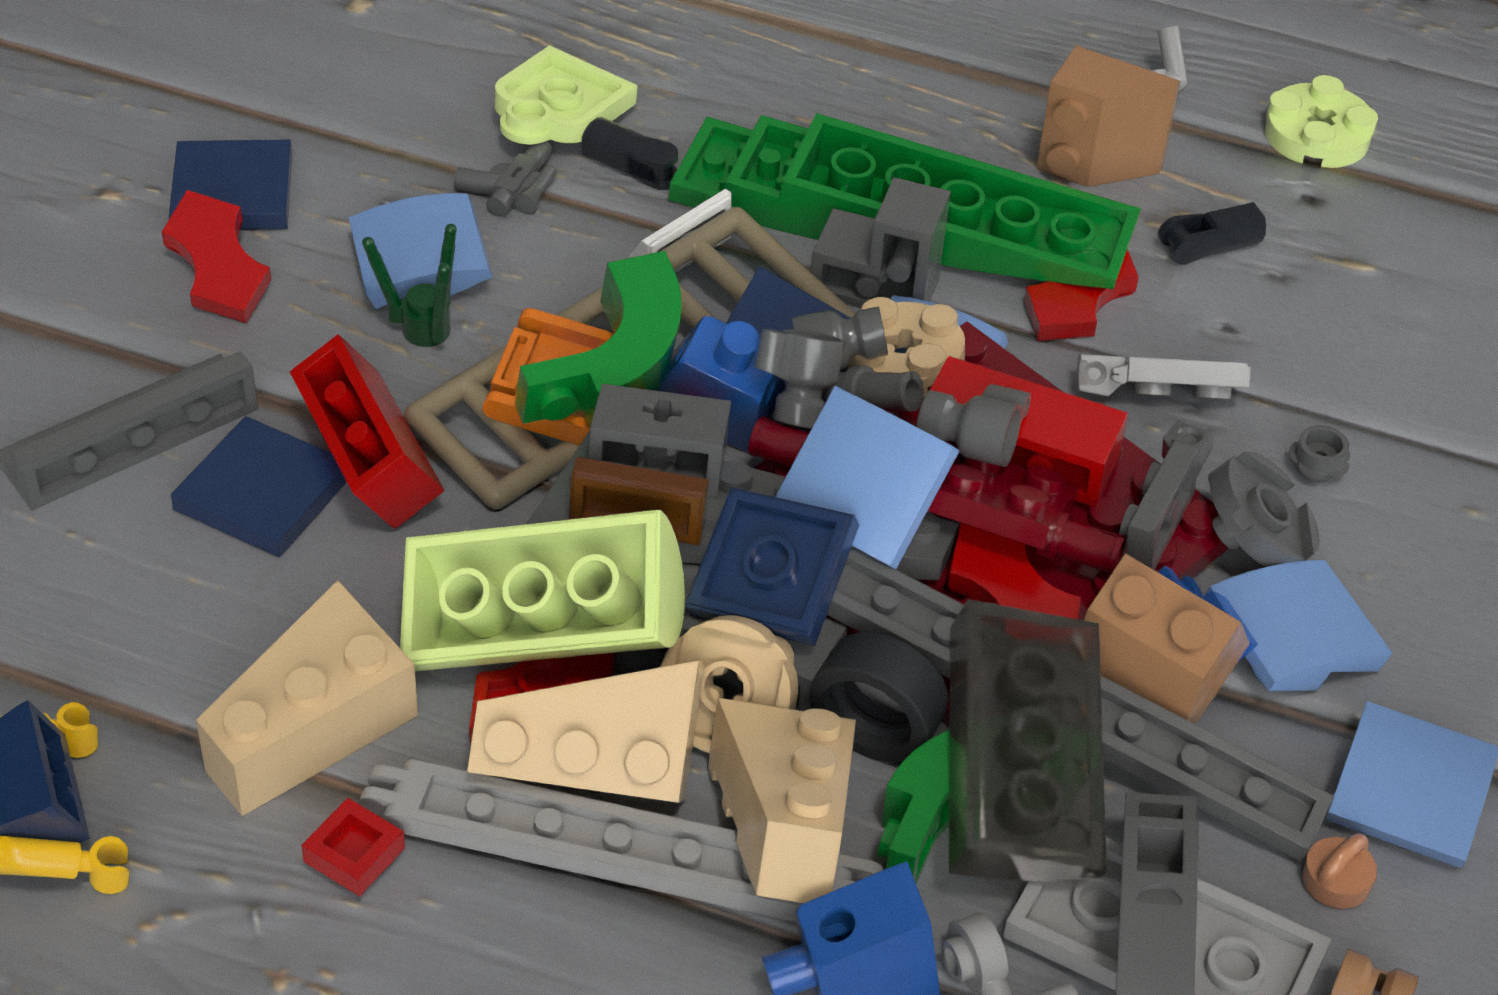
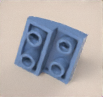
(411, 240)
(870, 468)
(1302, 625)
(1414, 784)

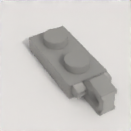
(1155, 376)

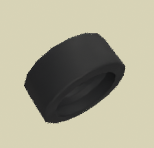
(899, 674)

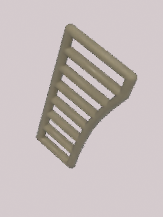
(543, 462)

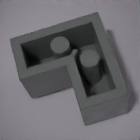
(887, 254)

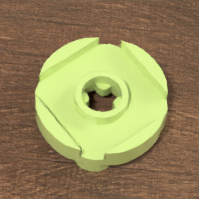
(1320, 122)

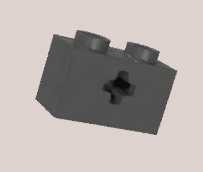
(661, 432)

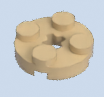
(924, 329)
(750, 650)

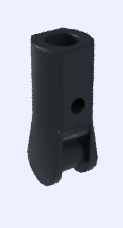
(631, 152)
(1213, 232)

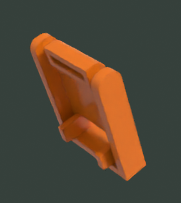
(556, 339)

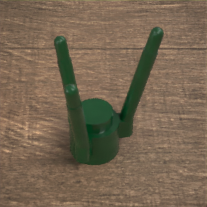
(426, 306)

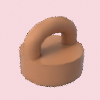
(1340, 871)

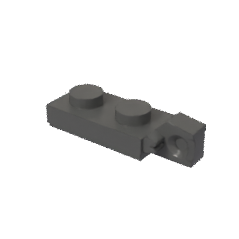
(1166, 492)

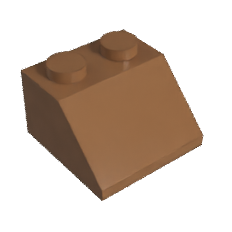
(1106, 120)
(1164, 639)

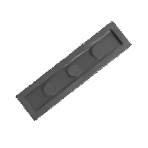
(130, 429)

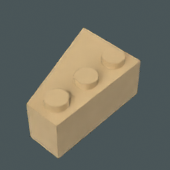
(307, 703)
(597, 735)
(786, 791)

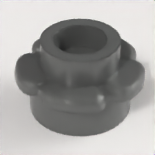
(1321, 453)

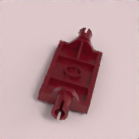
(1007, 501)

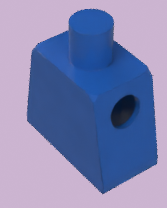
(720, 364)
(861, 942)

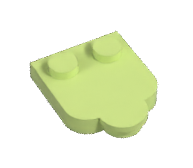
(558, 98)

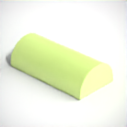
(542, 591)

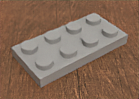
(1237, 942)

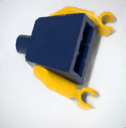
(42, 803)

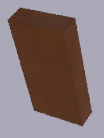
(615, 488)

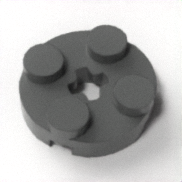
(1260, 513)

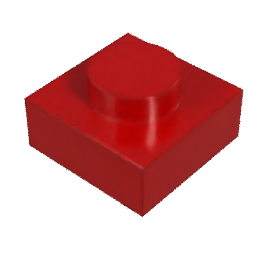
(353, 846)

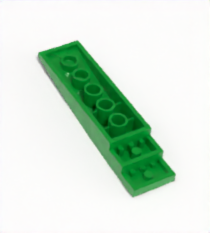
(995, 216)

